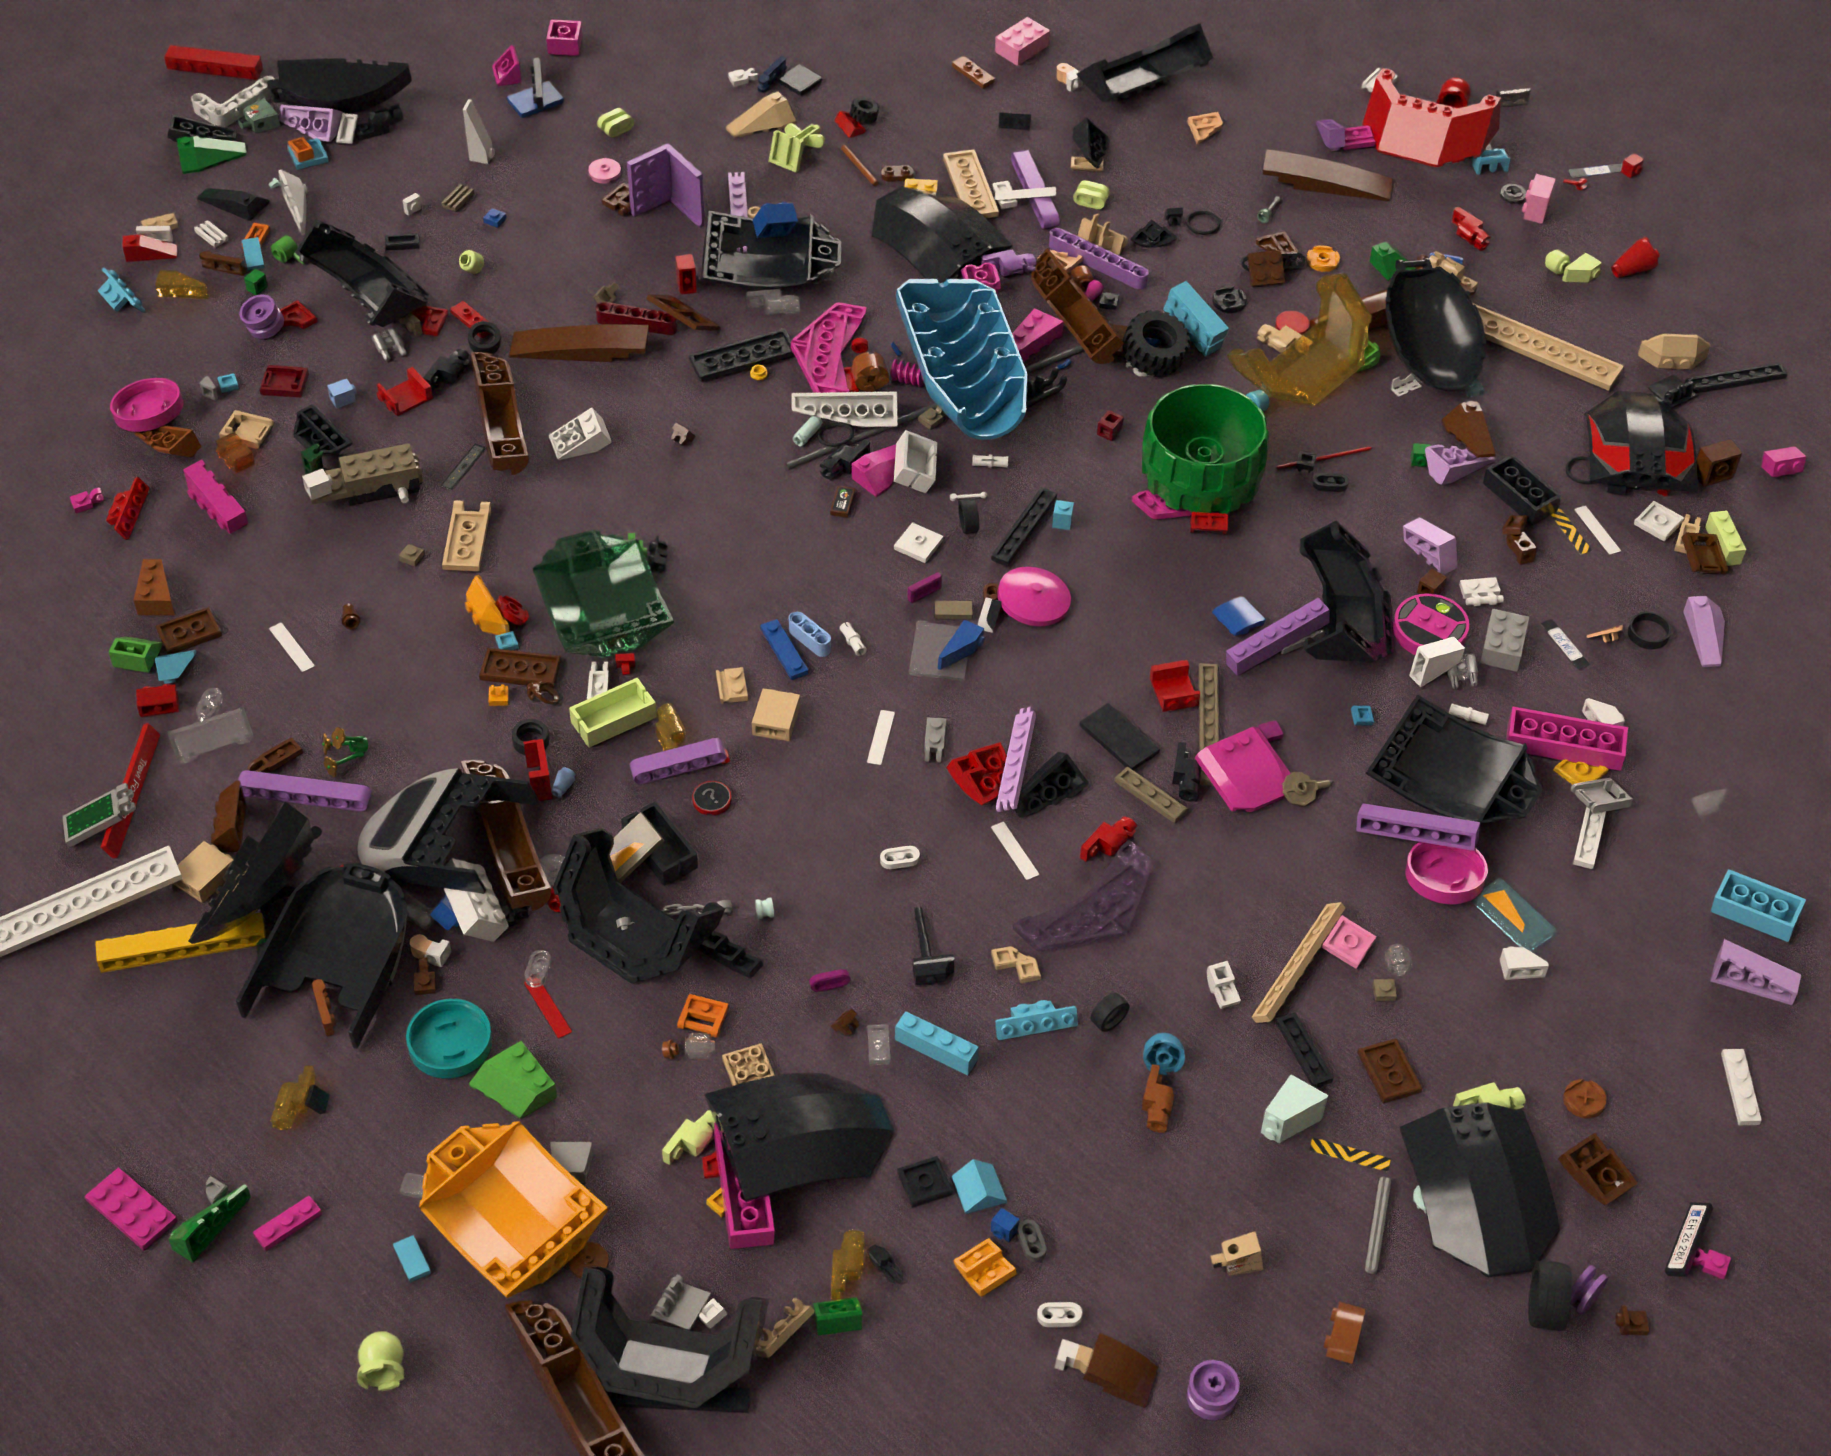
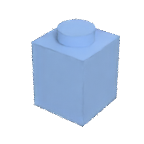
(342, 393)

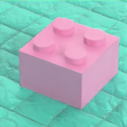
(1538, 198)

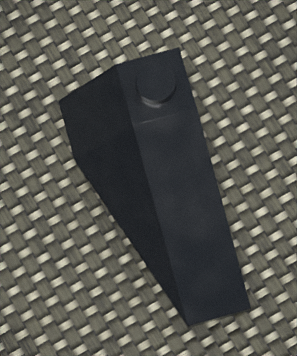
(1091, 141)
(235, 202)
(1053, 782)

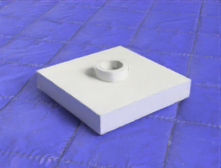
(1659, 521)
(918, 542)

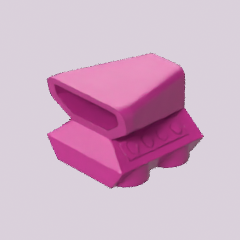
(985, 274)

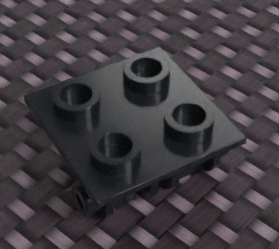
(1673, 391)

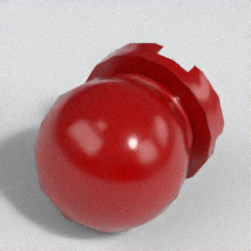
(1455, 93)

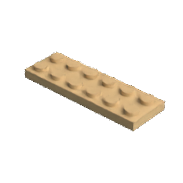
(970, 182)

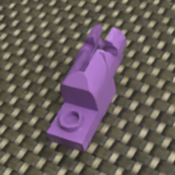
(1009, 263)

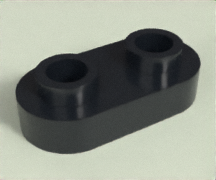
(1330, 482)

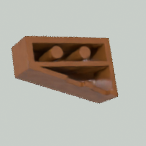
(152, 590)

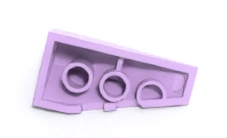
(1706, 628)

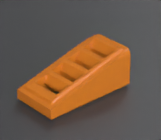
(301, 149)

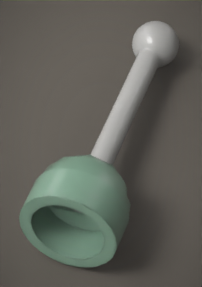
(1265, 214)

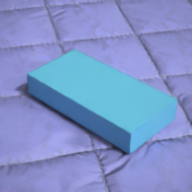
(253, 253)
(411, 1258)

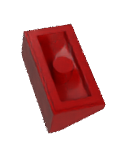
(849, 125)

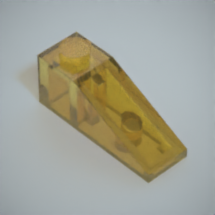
(179, 285)

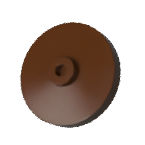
(591, 1255)

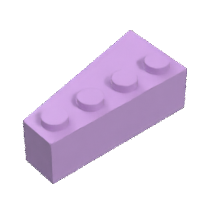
(1754, 974)

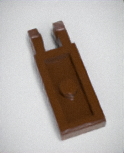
(223, 263)
(276, 756)

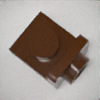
(1631, 1322)

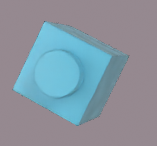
(1063, 515)

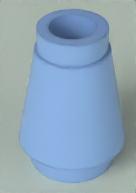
(564, 779)

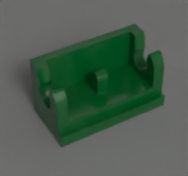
(312, 459)

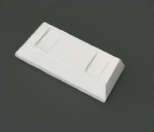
(347, 128)

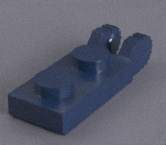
(772, 73)

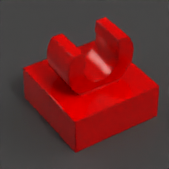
(625, 661)

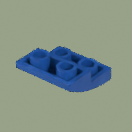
(1238, 616)

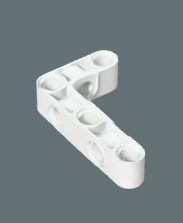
(231, 110)

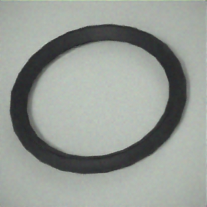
(1203, 232)
(831, 425)
(1568, 471)

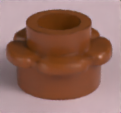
(670, 1049)

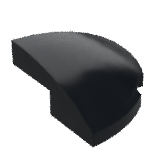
(1153, 235)

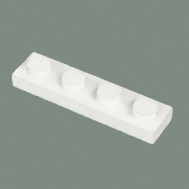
(1589, 839)
(1741, 1087)

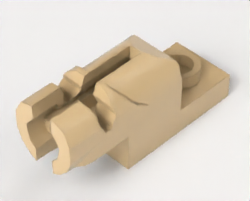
(1452, 266)
(1277, 339)

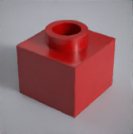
(1632, 166)

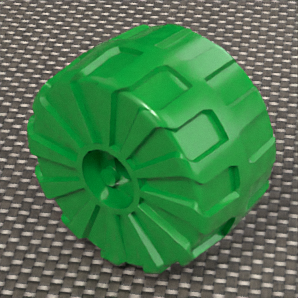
(1205, 448)

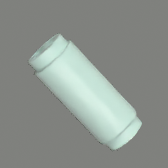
(807, 430)

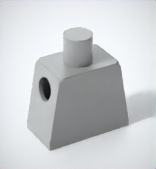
(574, 1157)

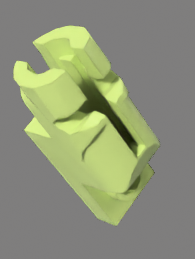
(1489, 1093)
(690, 1137)

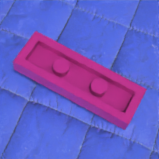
(287, 1223)

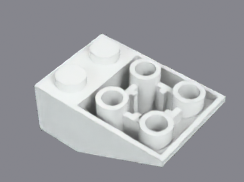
(580, 436)

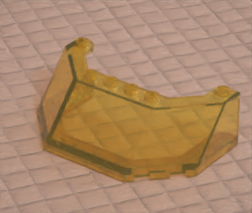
(1319, 357)

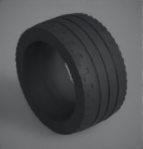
(1550, 1295)

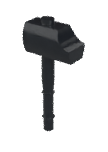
(929, 968)

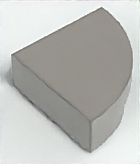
(215, 1190)

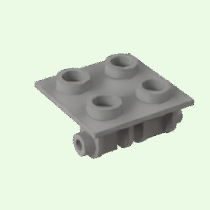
(680, 1303)

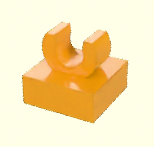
(498, 695)

